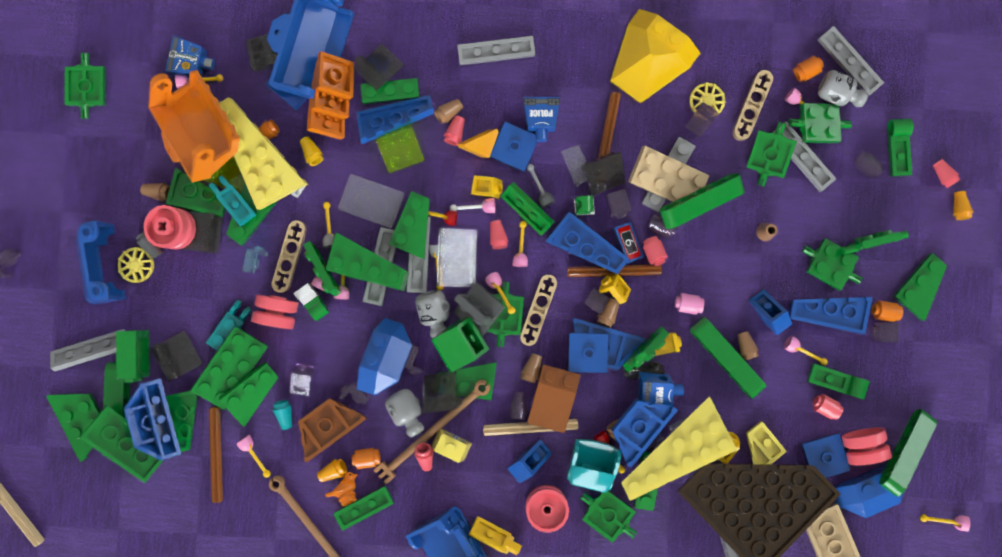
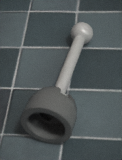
(546, 198)

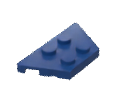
(620, 344)
(640, 427)

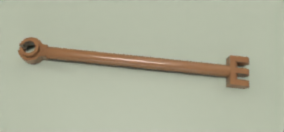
(388, 469)
(301, 514)

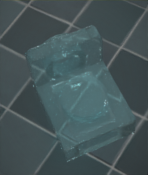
(251, 261)

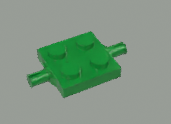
(85, 86)
(820, 123)
(771, 154)
(874, 240)
(831, 264)
(507, 323)
(646, 349)
(608, 515)

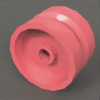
(169, 227)
(274, 313)
(866, 446)
(546, 519)

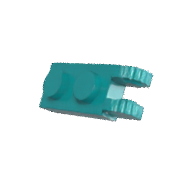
(233, 202)
(227, 324)

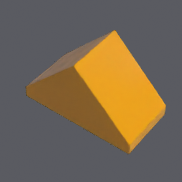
(480, 144)

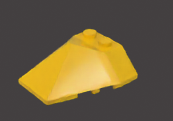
(651, 56)

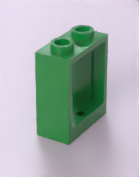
(132, 355)

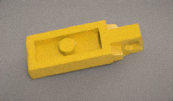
(494, 536)

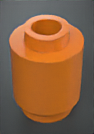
(808, 68)
(887, 311)
(366, 458)

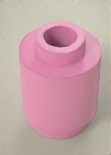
(689, 303)

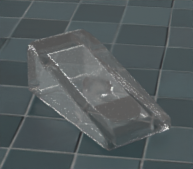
(574, 160)

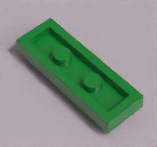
(390, 91)
(527, 208)
(313, 255)
(363, 508)

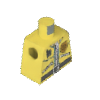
(451, 445)

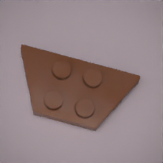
(326, 426)

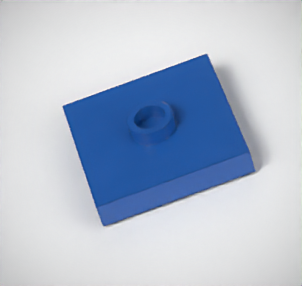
(514, 147)
(588, 352)
(826, 455)

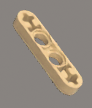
(752, 105)
(292, 257)
(542, 311)

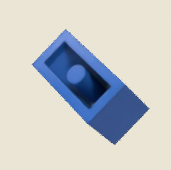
(771, 312)
(529, 461)

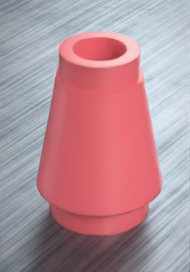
(455, 131)
(946, 173)
(497, 235)
(424, 455)

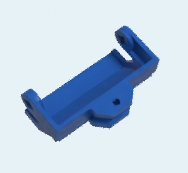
(301, 36)

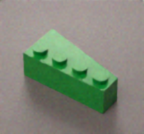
(361, 264)

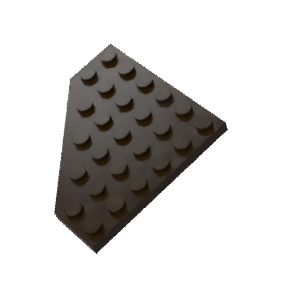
(759, 505)

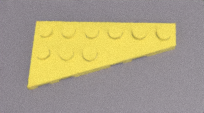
(260, 162)
(691, 446)

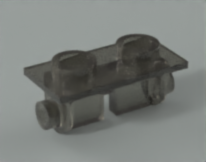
(651, 367)

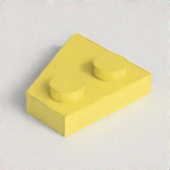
(763, 445)

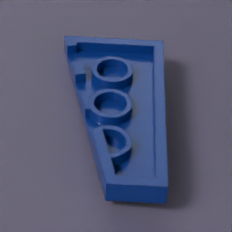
(388, 118)
(585, 243)
(836, 313)

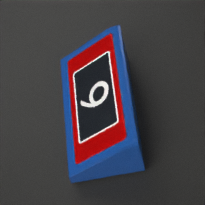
(628, 242)

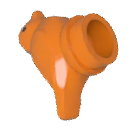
(345, 489)

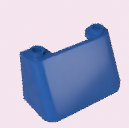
(88, 239)
(446, 536)

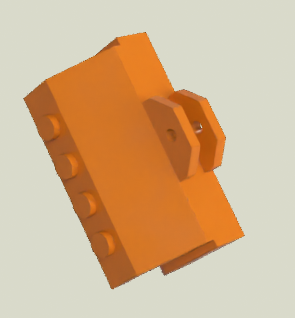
(192, 125)

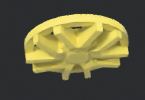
(707, 98)
(135, 265)

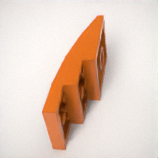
(334, 88)

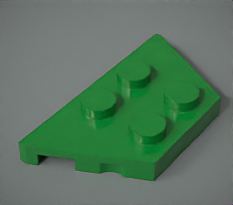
(75, 415)

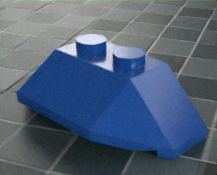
(384, 357)
(151, 421)
(865, 495)

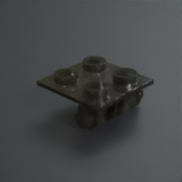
(260, 53)
(378, 66)
(604, 173)
(207, 233)
(176, 356)
(440, 392)

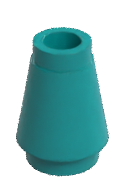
(283, 413)

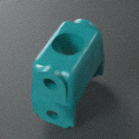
(593, 465)

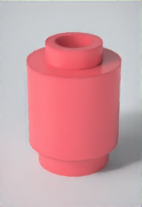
(655, 251)
(827, 407)

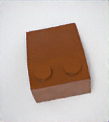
(553, 398)

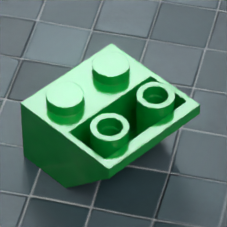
(460, 344)

